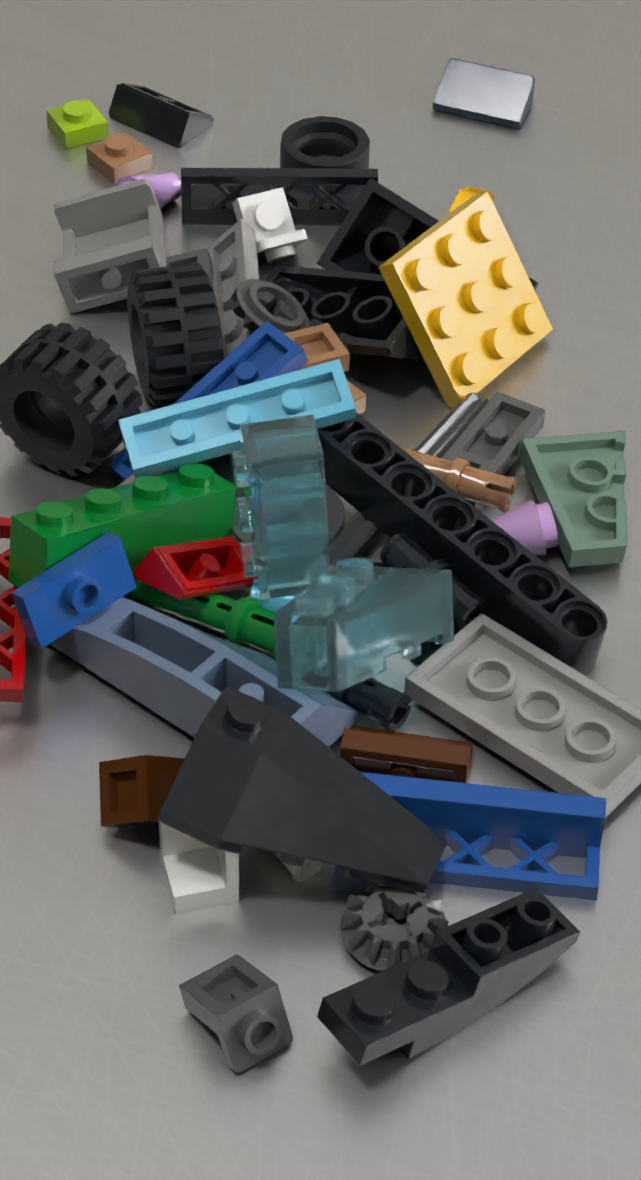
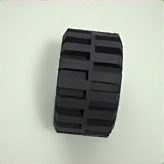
(173, 329)
(66, 398)

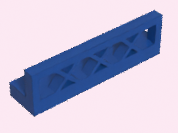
(524, 821)

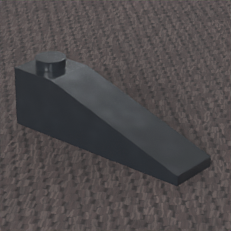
(376, 231)

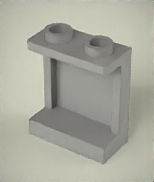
(106, 241)

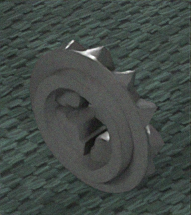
(257, 296)
(385, 945)

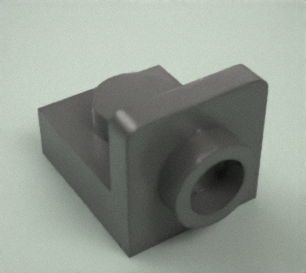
(241, 1009)

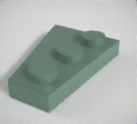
(585, 490)

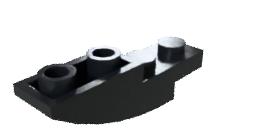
(452, 985)

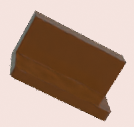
(406, 754)

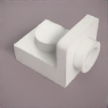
(272, 222)

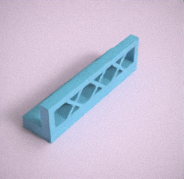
(212, 423)

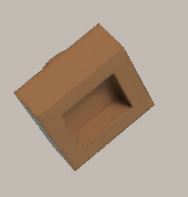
(119, 157)
(320, 345)

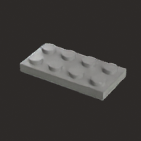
(533, 711)

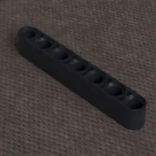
(515, 583)

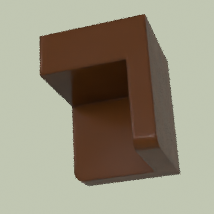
(135, 789)

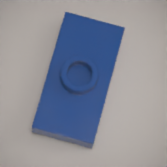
(74, 590)

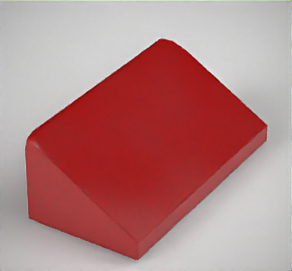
(194, 568)

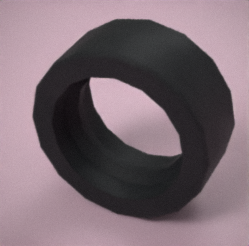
(324, 136)

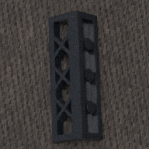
(312, 194)

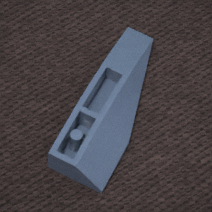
(185, 669)

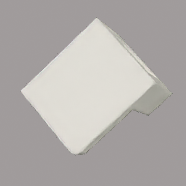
(196, 872)

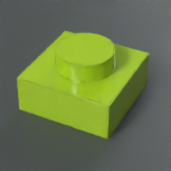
(77, 123)

